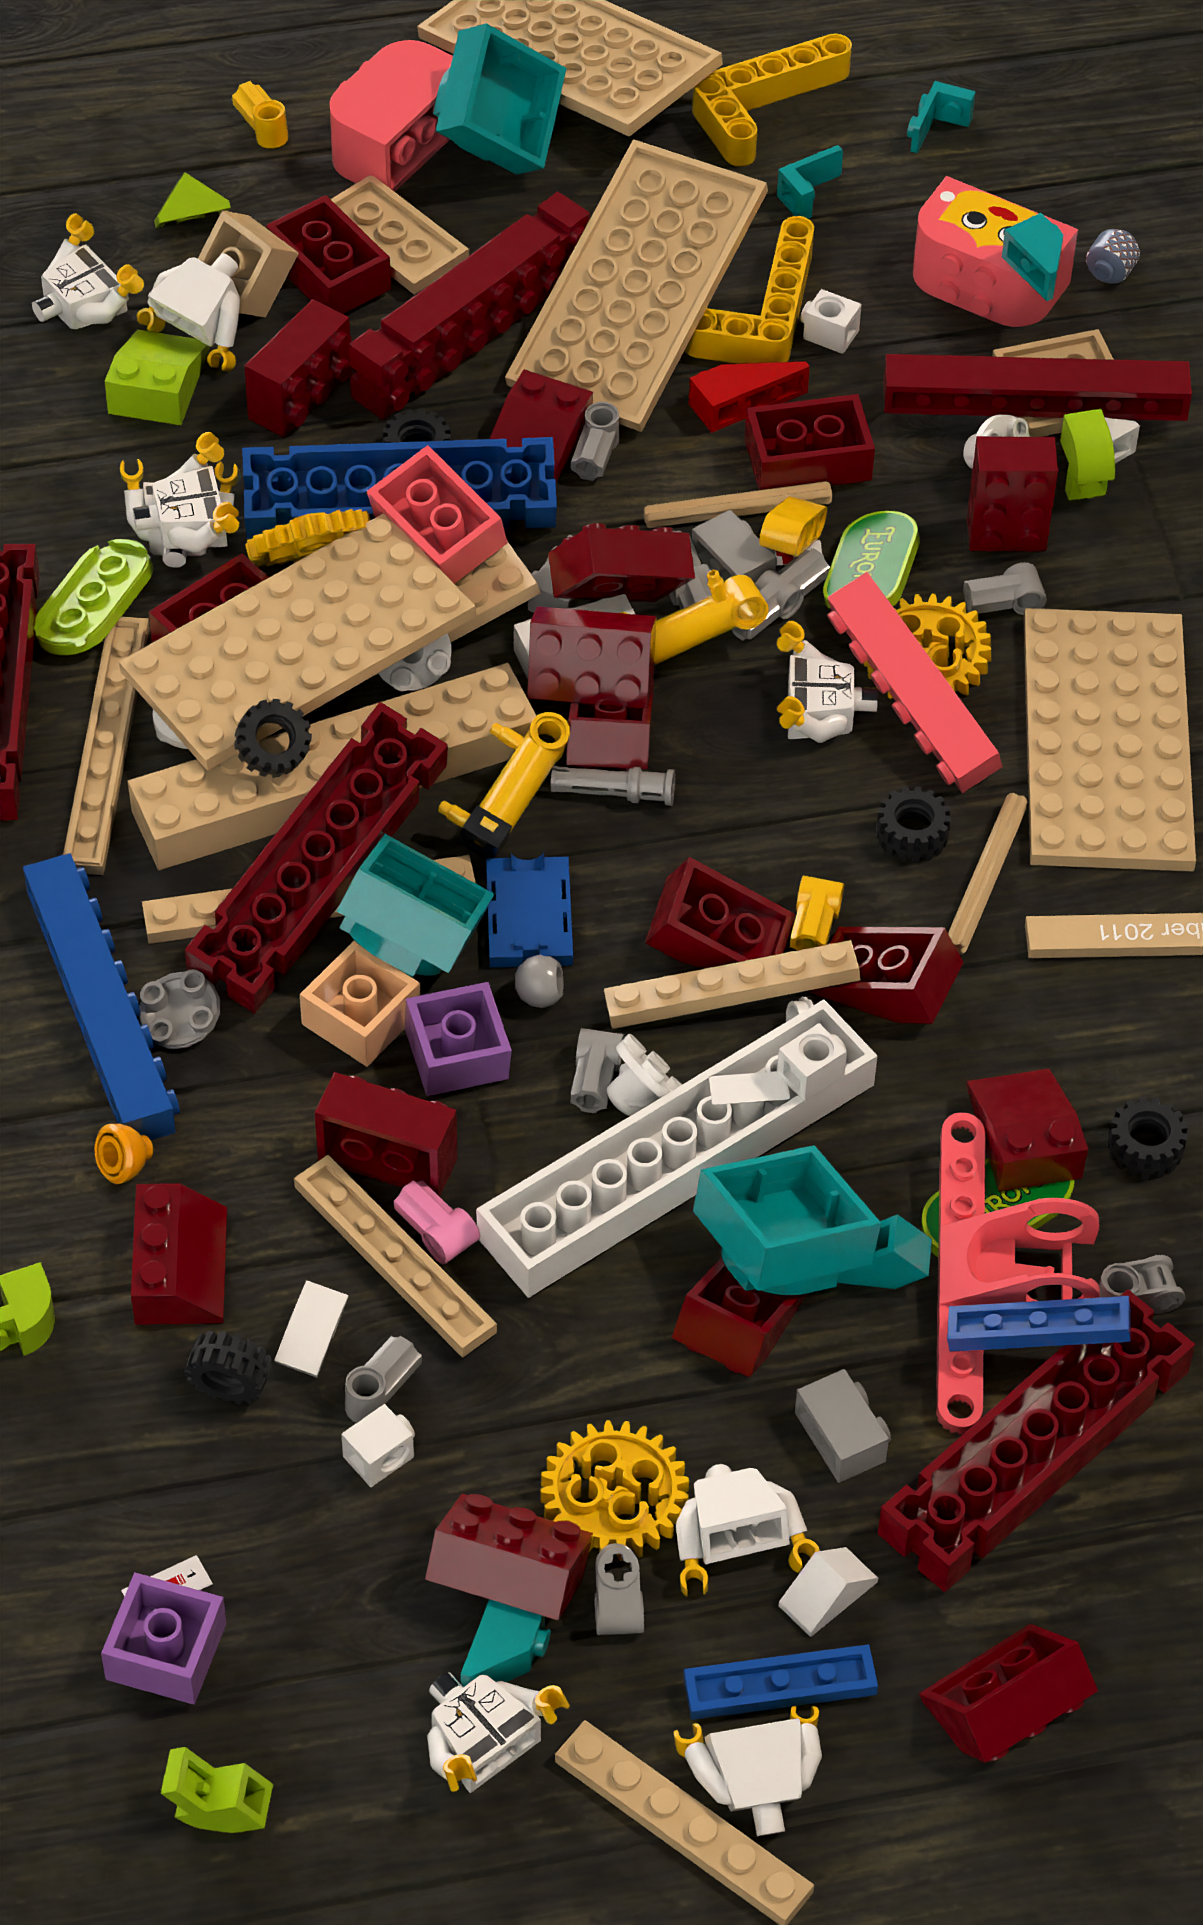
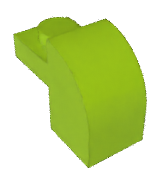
(1089, 454)
(27, 1309)
(216, 1798)

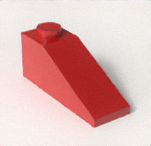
(727, 390)

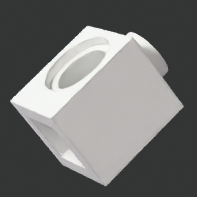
(831, 321)
(810, 1076)
(378, 1444)

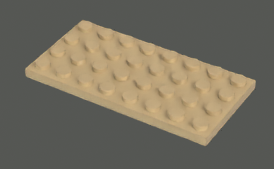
(616, 62)
(640, 279)
(298, 637)
(1108, 740)

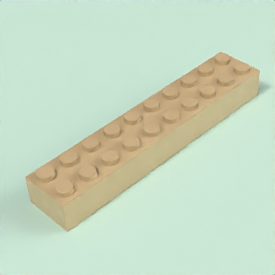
(202, 812)

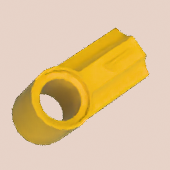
(262, 114)
(816, 908)

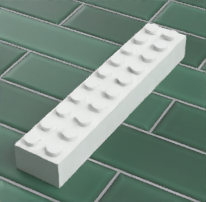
(656, 1159)

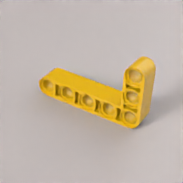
(731, 91)
(767, 337)

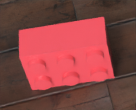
(439, 513)

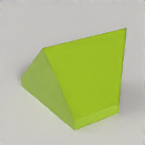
(190, 201)

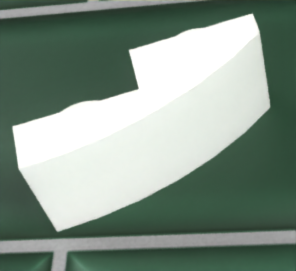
(311, 1328)

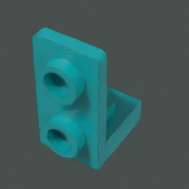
(942, 103)
(799, 178)

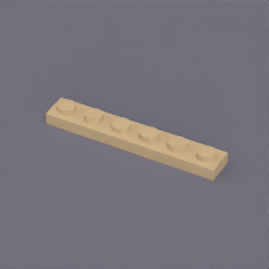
(732, 984)
(395, 1256)
(684, 1823)

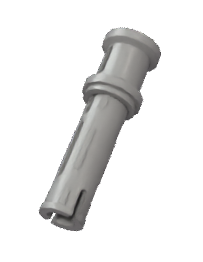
(632, 784)

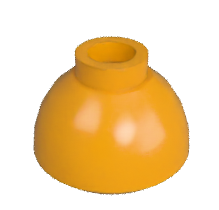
(121, 1152)

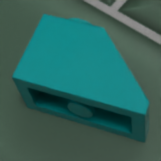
(1035, 252)
(898, 1260)
(505, 1643)

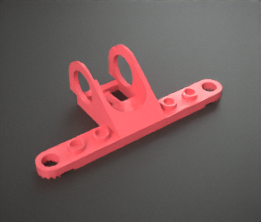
(980, 1263)

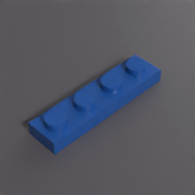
(1039, 1323)
(780, 1682)

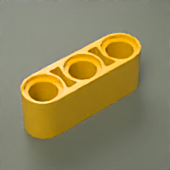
(793, 526)

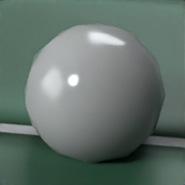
(539, 981)

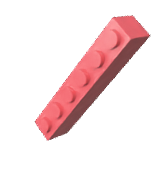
(914, 683)

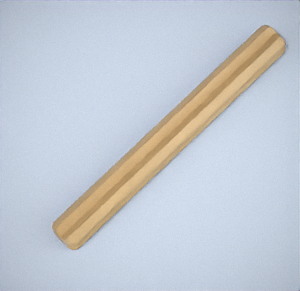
(740, 504)
(987, 871)

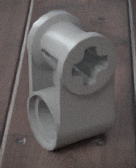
(1147, 1279)
(618, 1599)

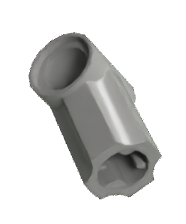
(596, 440)
(1014, 589)
(595, 1068)
(380, 1377)

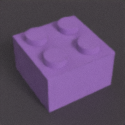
(457, 1038)
(164, 1638)

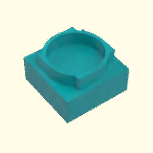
(499, 99)
(411, 909)
(786, 1221)

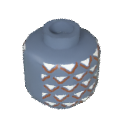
(1113, 256)

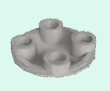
(179, 1009)

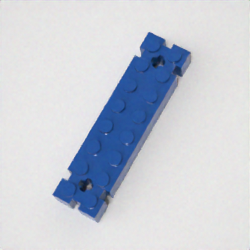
(336, 477)

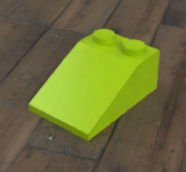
(154, 376)

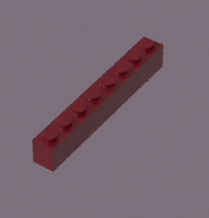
(1036, 386)

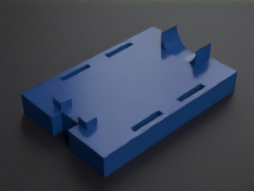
(529, 910)

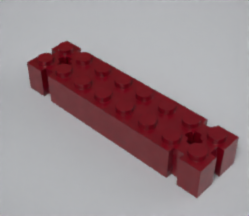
(465, 307)
(17, 618)
(316, 856)
(1031, 1446)

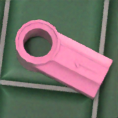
(442, 1229)

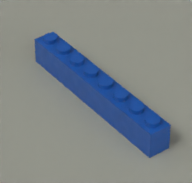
(99, 998)

